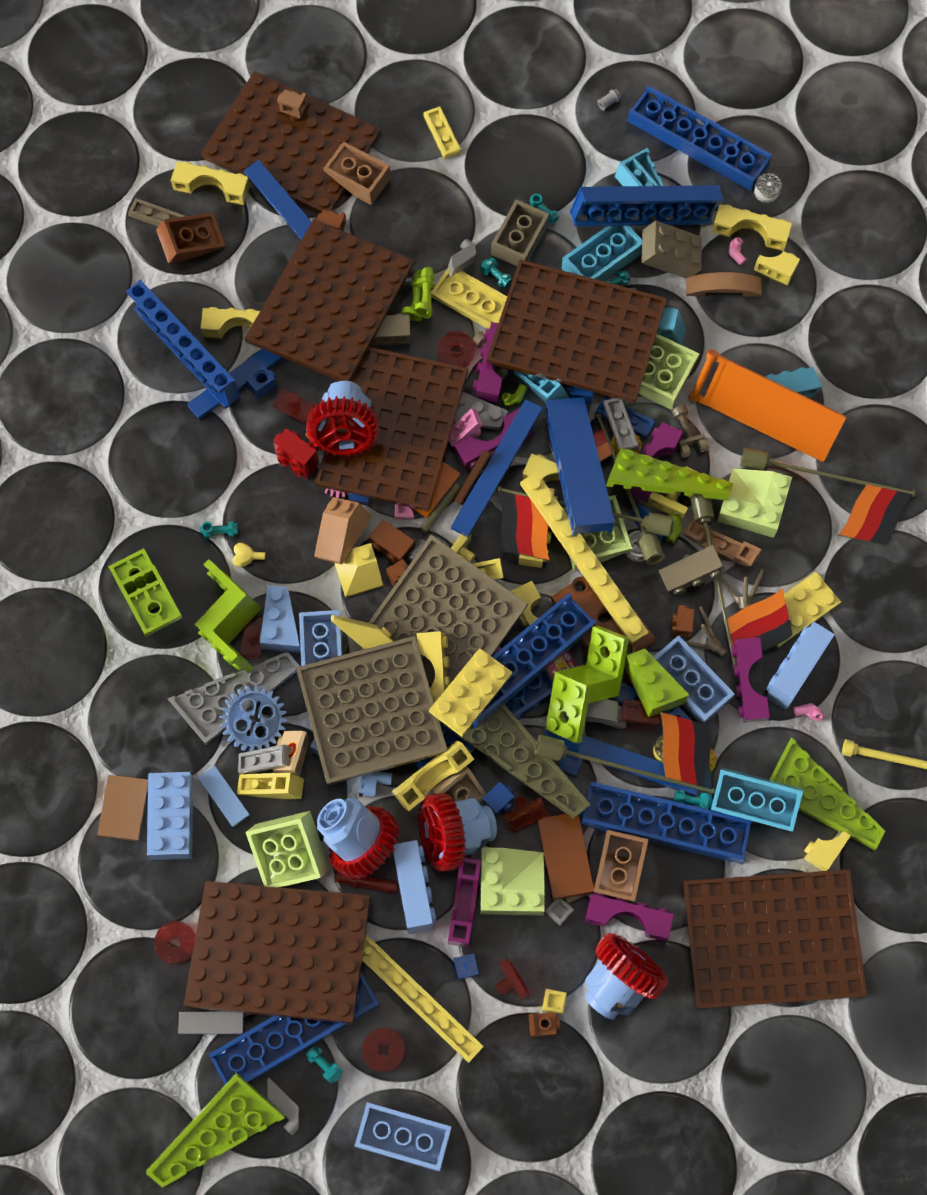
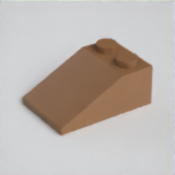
(358, 172)
(340, 529)
(621, 865)

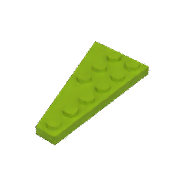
(663, 477)
(824, 797)
(221, 1125)

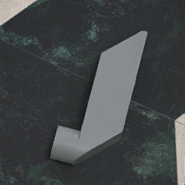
(462, 258)
(285, 1105)

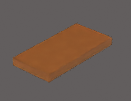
(565, 856)

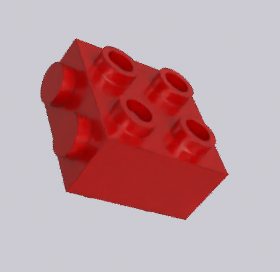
(296, 453)

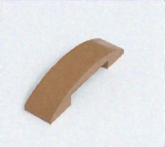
(723, 283)
(726, 547)

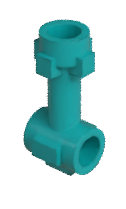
(536, 201)
(490, 266)
(622, 278)
(209, 530)
(704, 801)
(332, 1073)

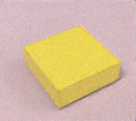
(554, 1001)

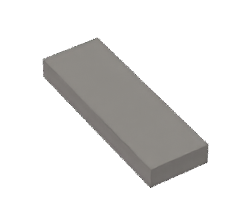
(620, 424)
(263, 759)
(210, 1023)

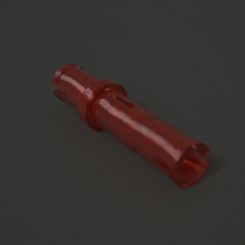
(369, 882)

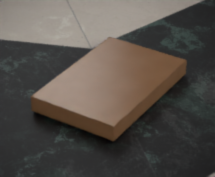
(123, 808)

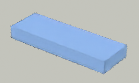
(223, 796)

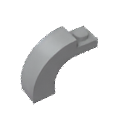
(604, 712)

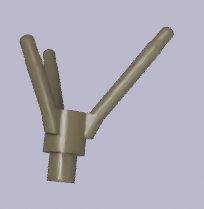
(744, 600)
(712, 643)

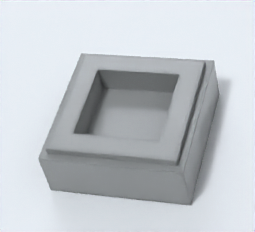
(559, 911)

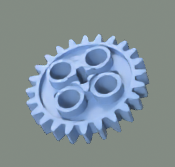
(236, 712)

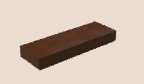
(473, 477)

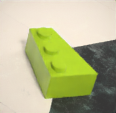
(653, 684)

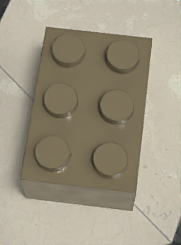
(519, 233)
(671, 249)

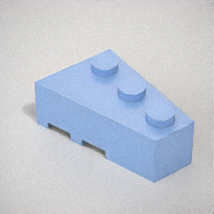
(278, 623)

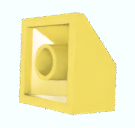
(359, 571)

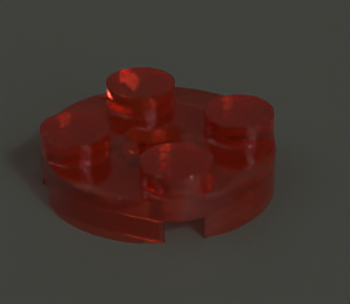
(464, 343)
(163, 942)
(371, 1048)

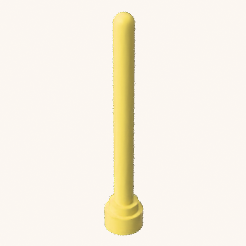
(850, 748)

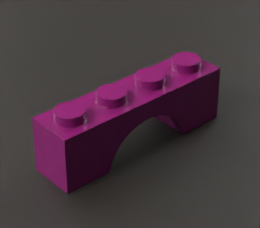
(489, 383)
(664, 443)
(470, 449)
(753, 706)
(464, 902)
(655, 922)

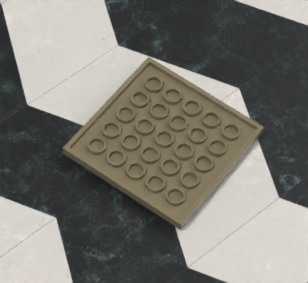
(452, 597)
(371, 710)

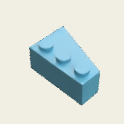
(801, 381)

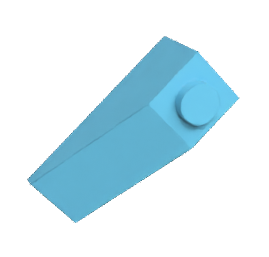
(544, 388)

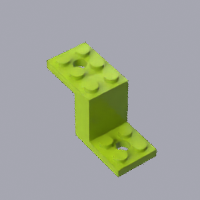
(145, 592)
(227, 617)
(587, 684)

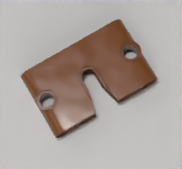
(594, 608)

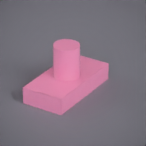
(466, 426)

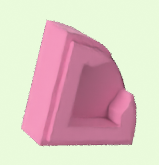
(403, 512)

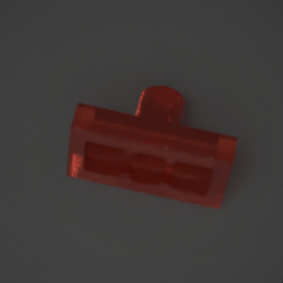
(293, 405)
(251, 639)
(634, 712)
(525, 813)
(512, 981)

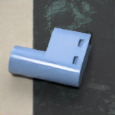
(369, 783)

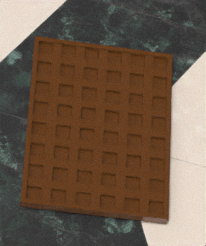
(287, 145)
(330, 301)
(577, 330)
(416, 417)
(773, 939)
(278, 952)

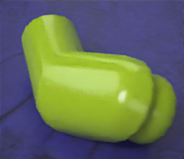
(516, 398)
(676, 529)

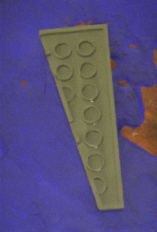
(512, 748)

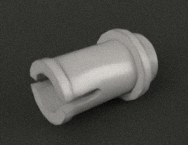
(609, 99)
(411, 555)

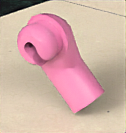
(735, 249)
(810, 710)

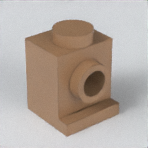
(292, 103)

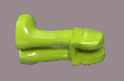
(421, 303)

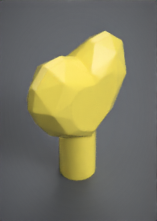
(246, 555)

